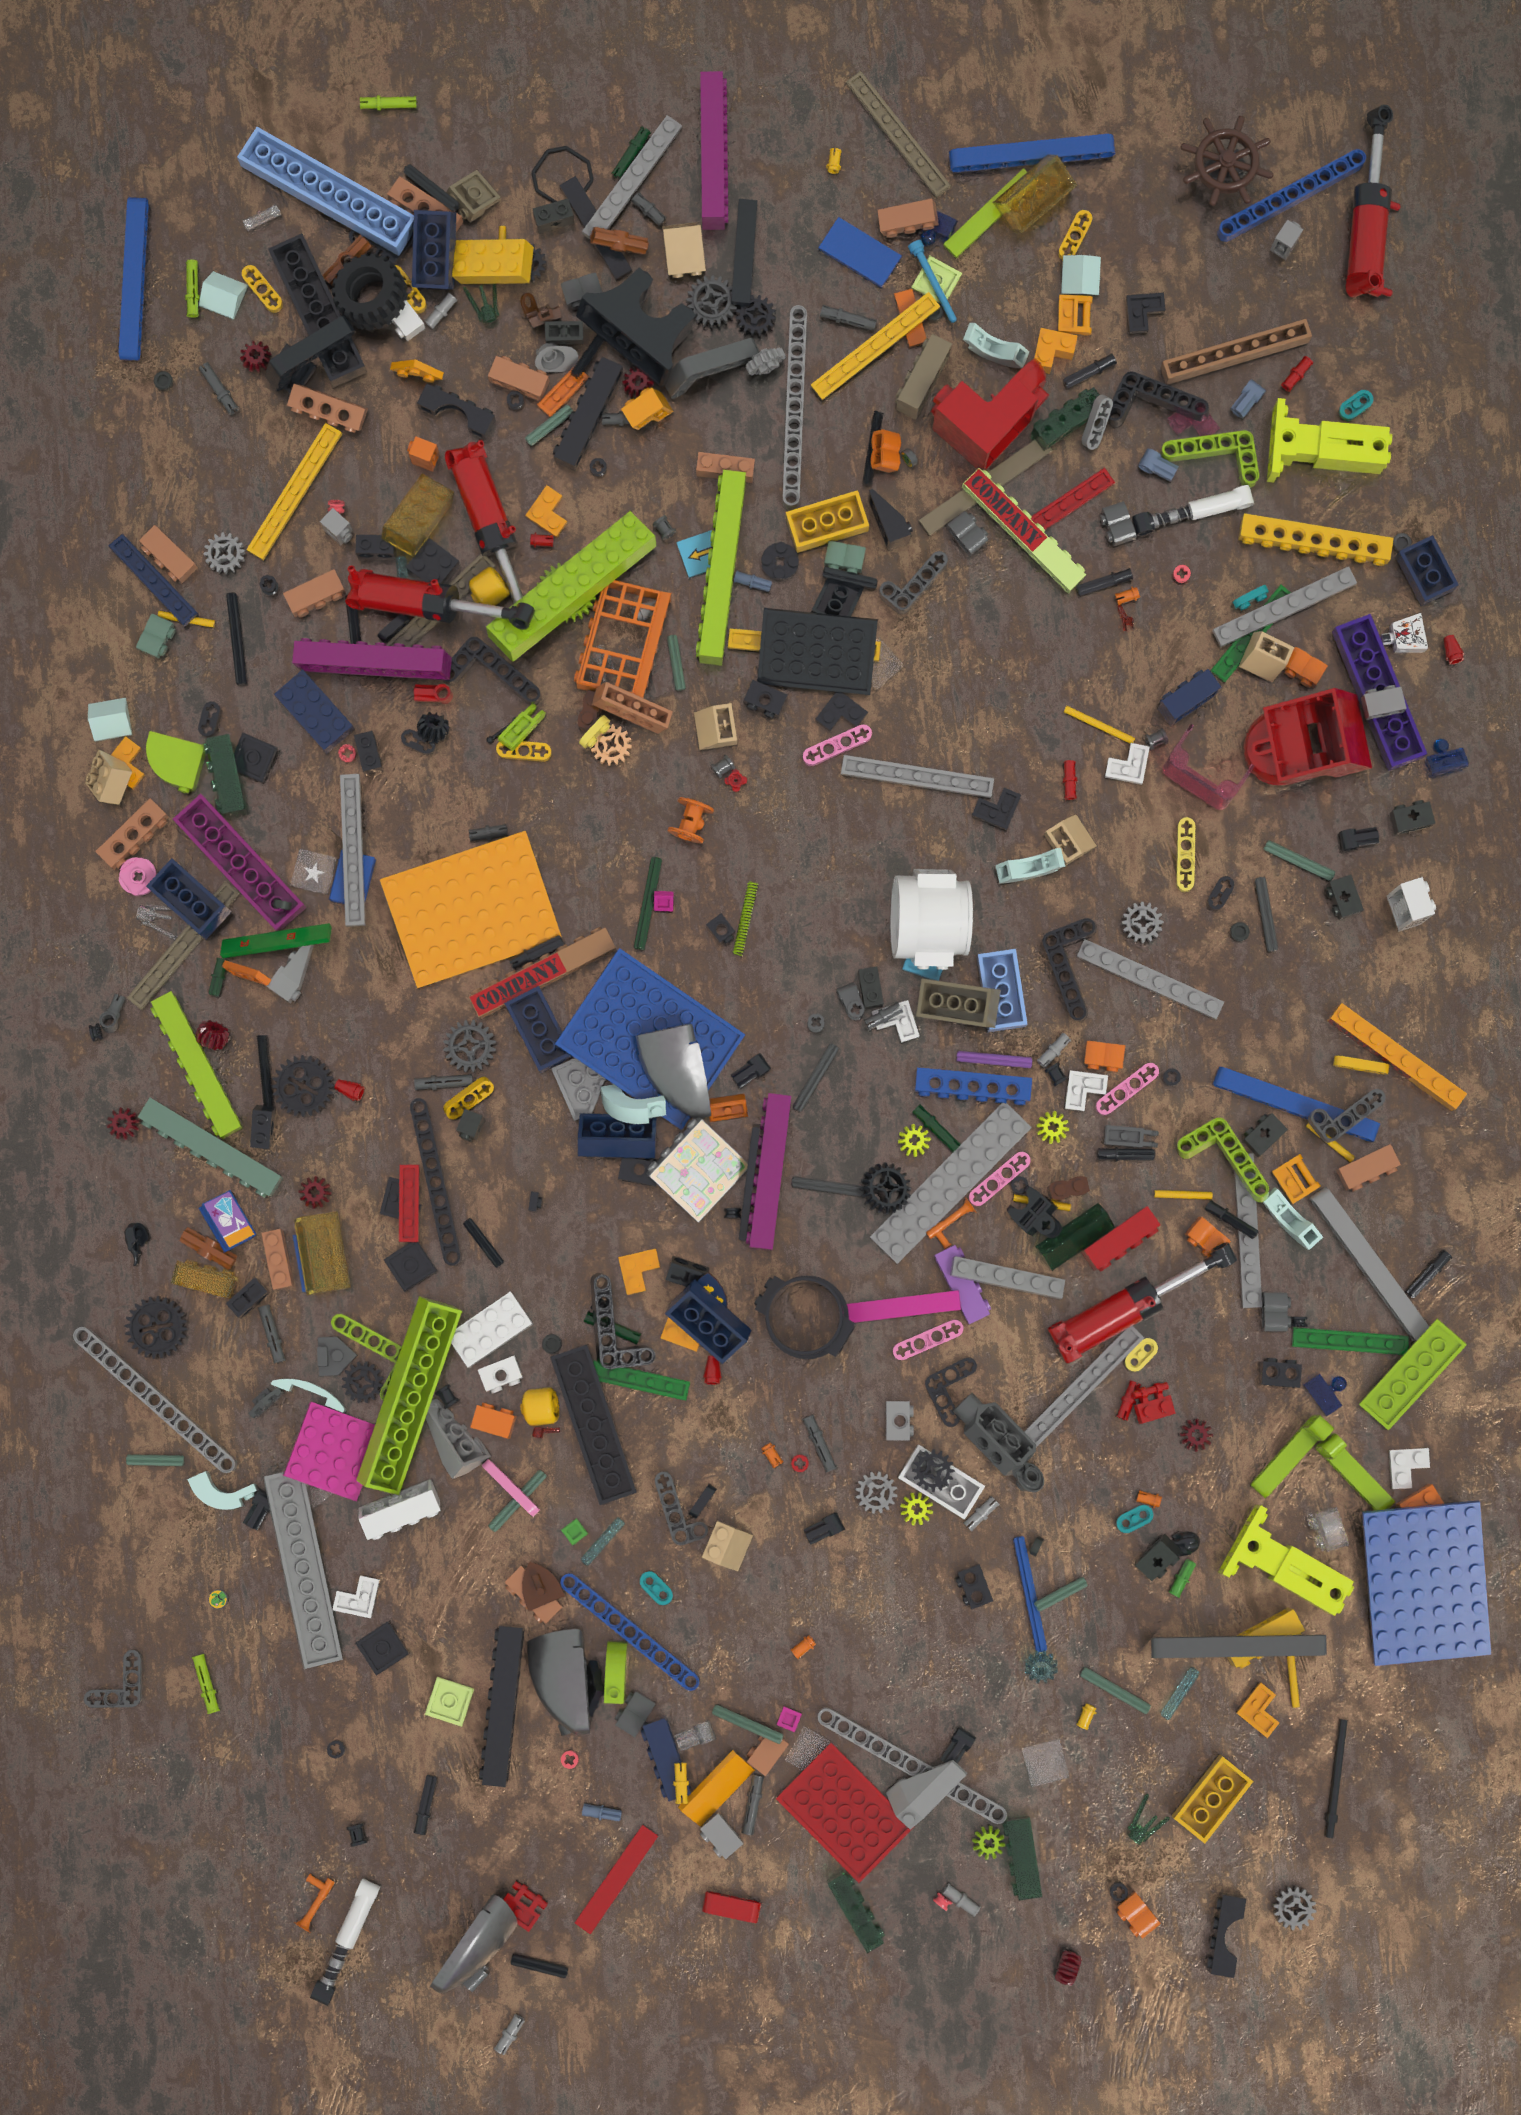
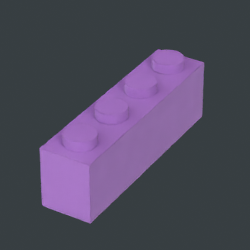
(972, 1304)

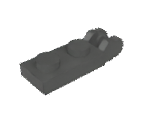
(1128, 1136)

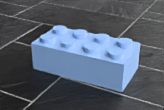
(1001, 972)

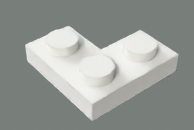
(1132, 769)
(904, 1022)
(1080, 1084)
(1401, 1464)
(361, 1602)

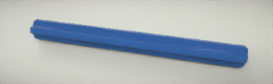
(1029, 1593)

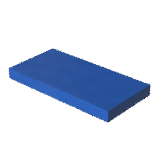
(860, 252)

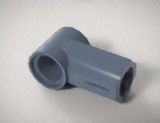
(1250, 395)
(1154, 463)

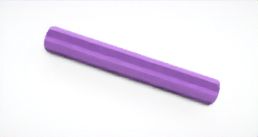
(994, 1059)

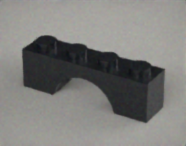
(435, 400)
(1230, 1909)

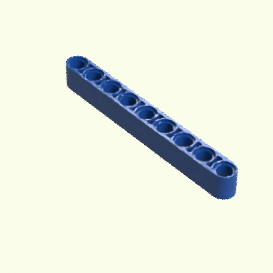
(1031, 152)
(1297, 189)
(133, 278)
(1288, 1101)
(639, 1635)

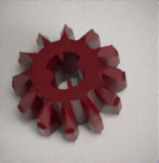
(248, 356)
(630, 382)
(212, 1035)
(126, 1116)
(319, 1186)
(1200, 1429)
(1068, 1968)

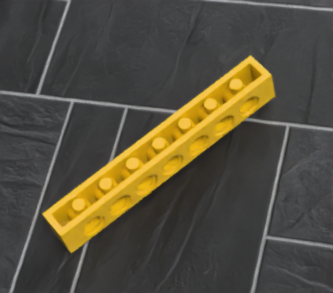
(1381, 544)

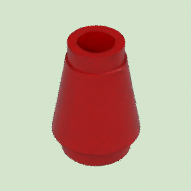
(1453, 651)
(350, 1089)
(712, 1371)

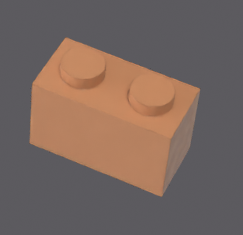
(765, 1754)

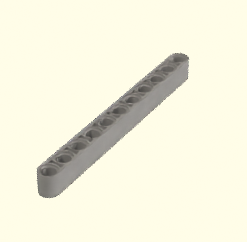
(797, 399)
(1369, 1263)
(146, 1395)
(901, 1763)

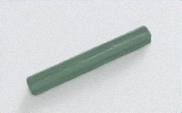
(1299, 860)
(513, 1505)
(1115, 1690)
(747, 1724)

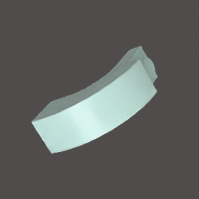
(994, 349)
(1030, 867)
(629, 1109)
(1291, 1221)
(209, 1494)

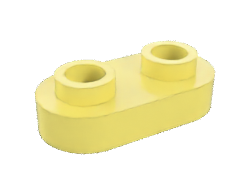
(600, 726)
(1141, 1355)

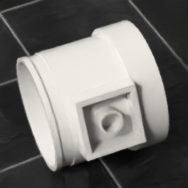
(931, 918)

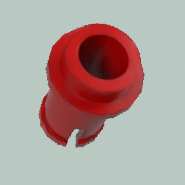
(541, 540)

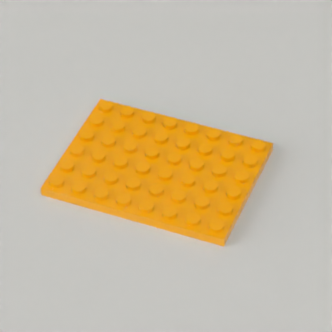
(470, 908)

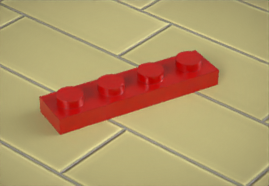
(409, 1203)

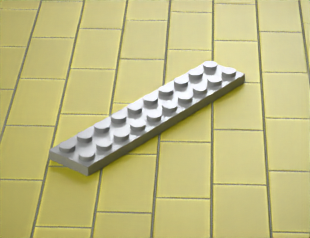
(950, 1182)
(302, 1570)

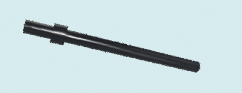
(1332, 1817)

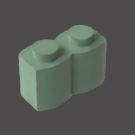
(845, 557)
(155, 636)

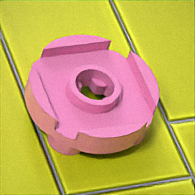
(127, 875)

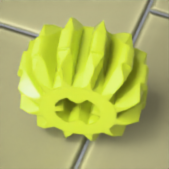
(1055, 1121)
(919, 1144)
(911, 1512)

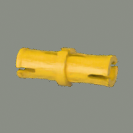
(681, 1783)

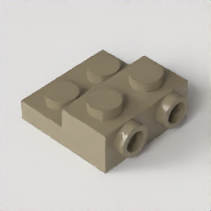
(473, 195)

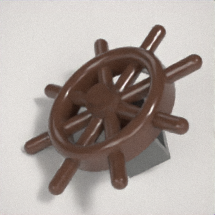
(1229, 163)

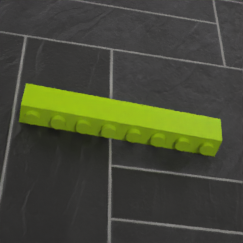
(196, 1064)

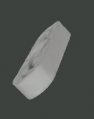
(1100, 428)

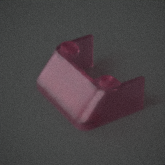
(1178, 771)

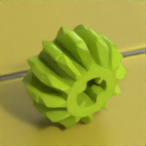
(988, 1849)

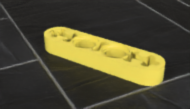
(1185, 854)

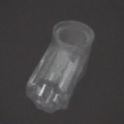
(699, 1734)

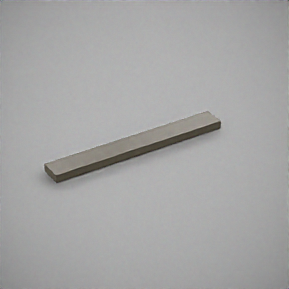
(898, 134)
(1000, 474)
(420, 626)
(175, 955)

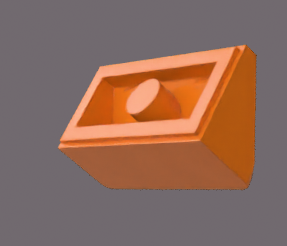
(728, 1107)

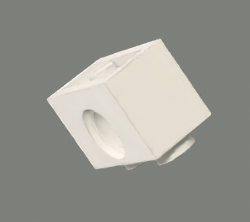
(489, 1379)

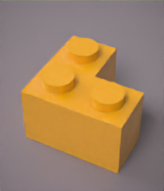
(1052, 345)
(647, 407)

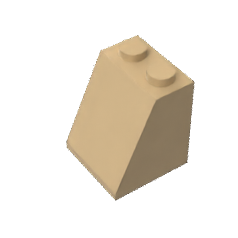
(684, 249)
(727, 1546)

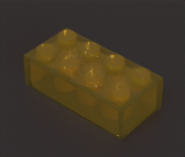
(1035, 193)
(417, 515)
(322, 1253)

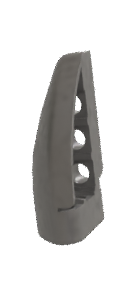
(676, 1068)
(561, 1677)
(478, 1945)

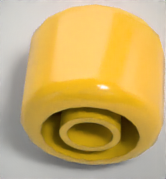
(488, 587)
(540, 1406)

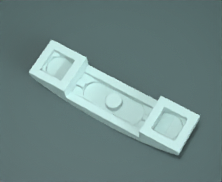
(332, 1401)

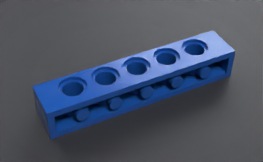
(1022, 1084)

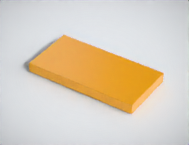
(716, 1788)

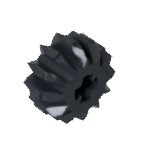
(433, 727)

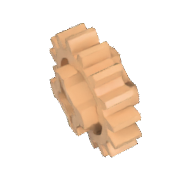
(605, 756)

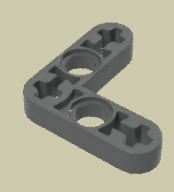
(121, 1693)

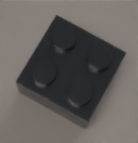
(433, 563)

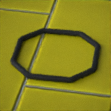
(554, 150)

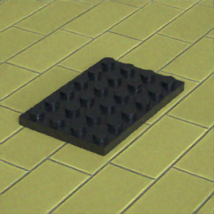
(817, 651)

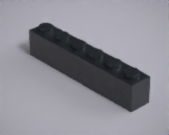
(588, 414)

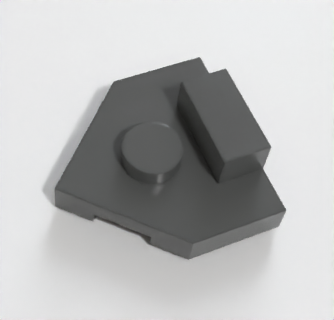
(333, 1356)
(264, 1401)

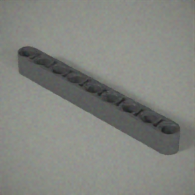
(1238, 1646)

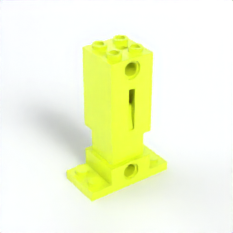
(1327, 445)
(1286, 1566)

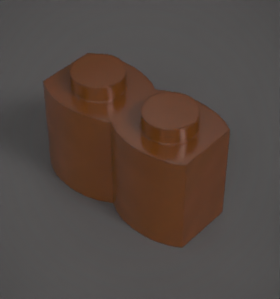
(589, 713)
(1063, 1189)

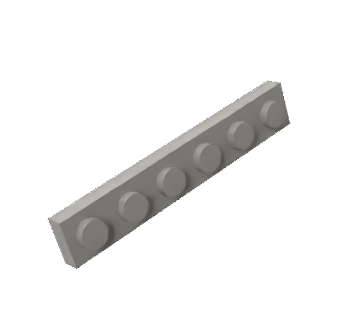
(1007, 1277)

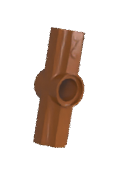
(619, 240)
(357, 248)
(208, 1248)

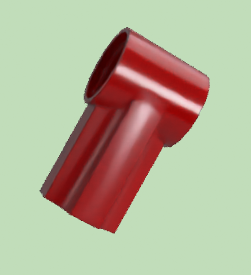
(430, 693)

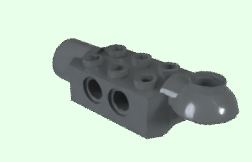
(1001, 1441)

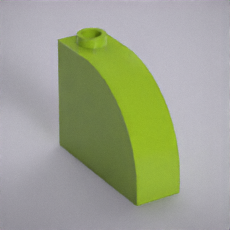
(175, 760)
(615, 1672)

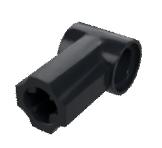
(1353, 839)
(754, 1068)
(258, 1510)
(826, 1527)
(960, 1743)

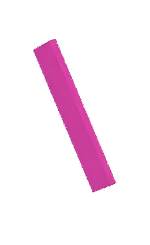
(904, 1306)

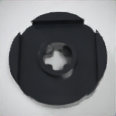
(779, 572)

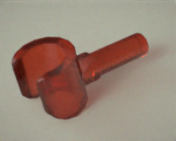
(1127, 620)
(538, 1431)

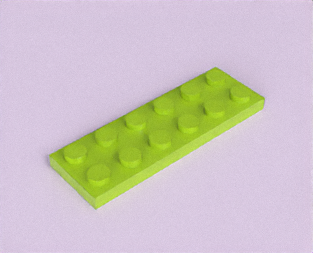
(1412, 1374)

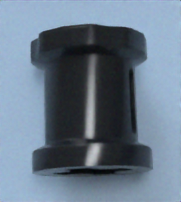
(269, 591)
(1056, 1074)
(447, 1396)
(357, 1834)

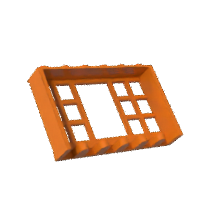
(651, 643)

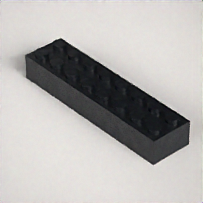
(315, 306)
(593, 1424)
(503, 1705)

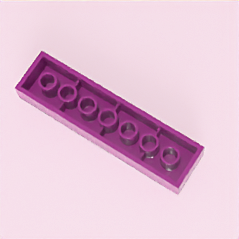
(714, 150)
(372, 659)
(238, 862)
(770, 1172)

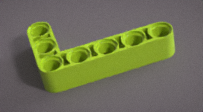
(1217, 449)
(1229, 1152)
(364, 1340)
(1313, 1430)
(1366, 1486)

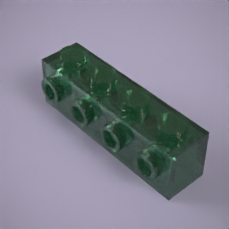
(1066, 420)
(224, 774)
(1075, 1236)
(1023, 1857)
(853, 1908)

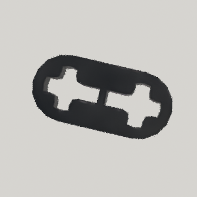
(393, 628)
(214, 720)
(416, 746)
(1224, 895)
(702, 1501)

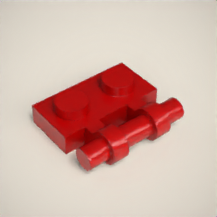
(1154, 1409)
(525, 1914)

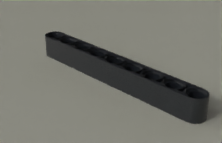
(434, 1192)

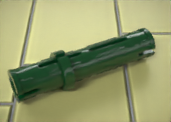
(635, 146)
(936, 1128)
(620, 1331)

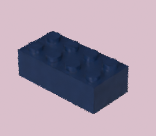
(433, 249)
(314, 711)
(188, 898)
(537, 1028)
(607, 1137)
(708, 1321)
(664, 1753)

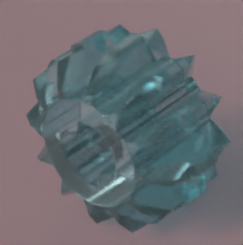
(1041, 1673)

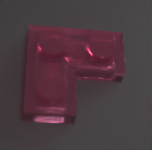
(1181, 423)

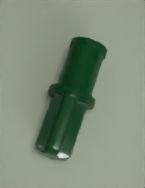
(217, 978)

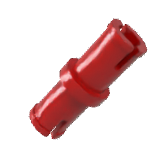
(1297, 373)
(1070, 780)
(1127, 1401)

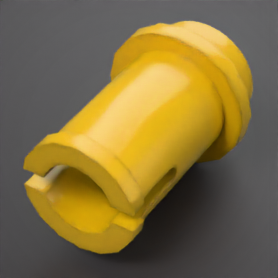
(834, 161)
(1086, 1716)

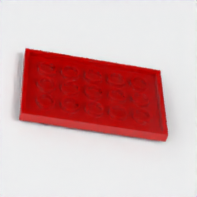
(843, 1812)

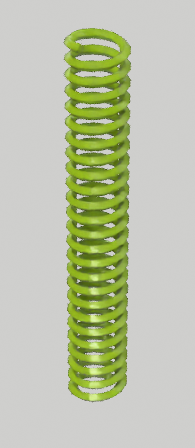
(742, 919)

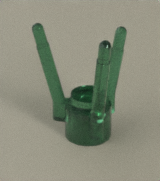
(488, 313)
(1140, 1834)

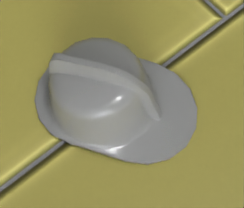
(555, 358)

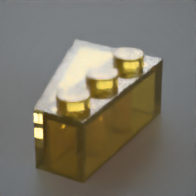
(204, 1279)

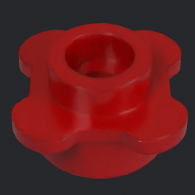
(735, 785)

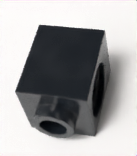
(718, 921)

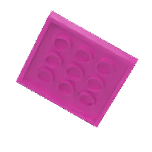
(330, 1451)

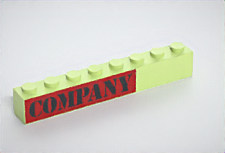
(1024, 530)

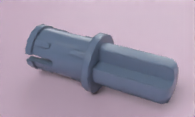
(752, 581)
(601, 1812)

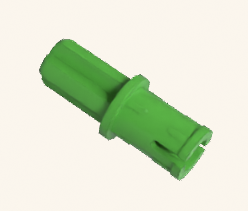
(1182, 1578)

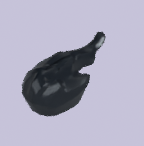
(134, 1236)
(1187, 1542)

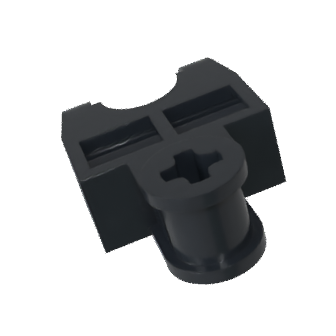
(1036, 1215)

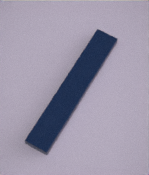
(153, 580)

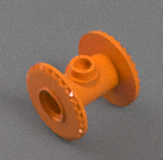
(692, 820)

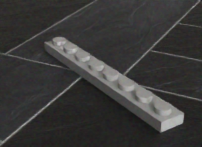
(634, 175)
(1284, 606)
(917, 776)
(352, 850)
(1150, 979)
(1248, 1248)
(1083, 1385)

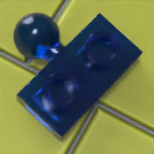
(945, 228)
(1446, 760)
(1324, 1394)

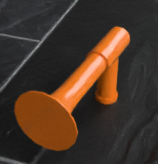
(937, 1229)
(324, 1888)

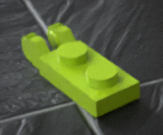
(520, 727)

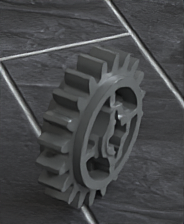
(705, 304)
(472, 1062)

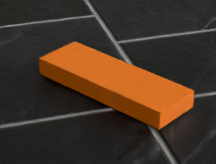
(905, 300)
(561, 393)
(246, 973)

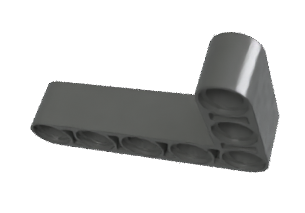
(709, 363)

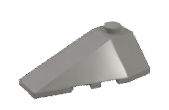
(290, 978)
(455, 1445)
(919, 1795)

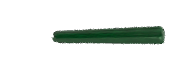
(647, 903)

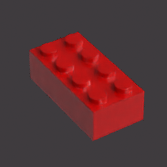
(1121, 1238)

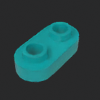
(1355, 406)
(1257, 594)
(1134, 1518)
(655, 1588)

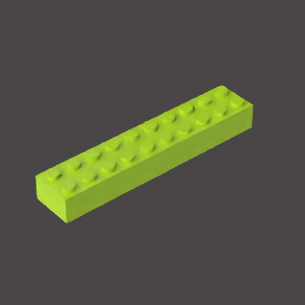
(722, 562)
(575, 584)
(409, 1395)

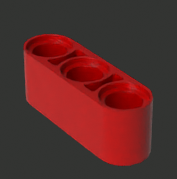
(731, 1907)

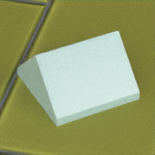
(1080, 275)
(222, 294)
(109, 719)

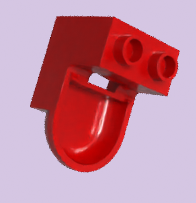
(983, 428)
(1282, 746)

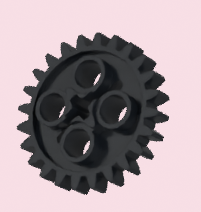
(311, 1071)
(159, 1344)

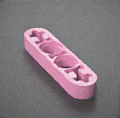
(838, 747)
(1128, 1090)
(1001, 1181)
(926, 1336)
(510, 1487)

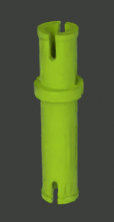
(387, 102)
(192, 288)
(208, 1692)

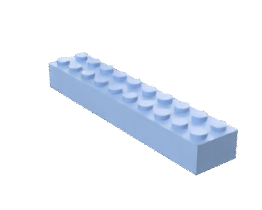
(327, 191)

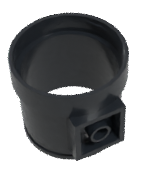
(766, 1303)

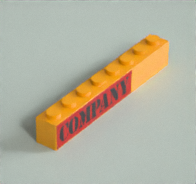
(1397, 1057)

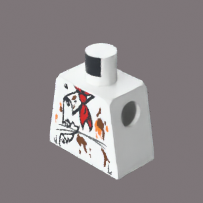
(1407, 635)

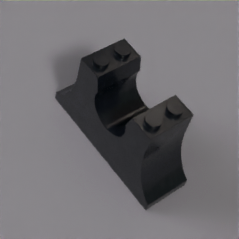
(635, 335)

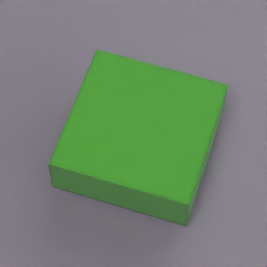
(574, 1531)

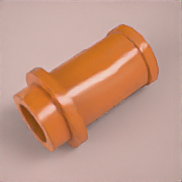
(1129, 595)
(772, 1455)
(1148, 1498)
(804, 1646)

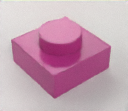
(663, 900)
(789, 1719)

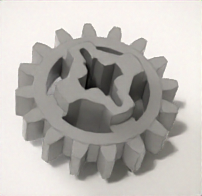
(765, 361)
(229, 547)
(1142, 914)
(868, 1481)
(1294, 1916)

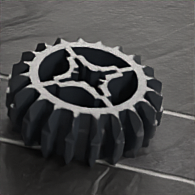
(885, 1196)

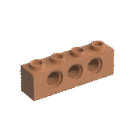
(404, 189)
(356, 412)
(632, 707)
(107, 850)

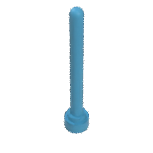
(917, 249)

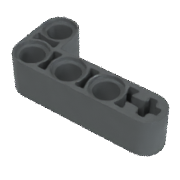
(917, 580)
(1350, 1113)
(676, 1507)

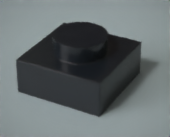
(535, 1202)

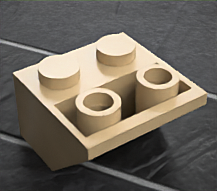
(1266, 656)
(715, 727)
(108, 778)
(1071, 838)

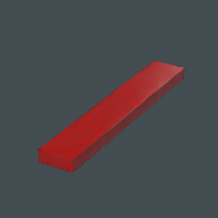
(1073, 499)
(616, 1879)

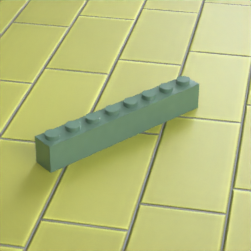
(210, 1147)

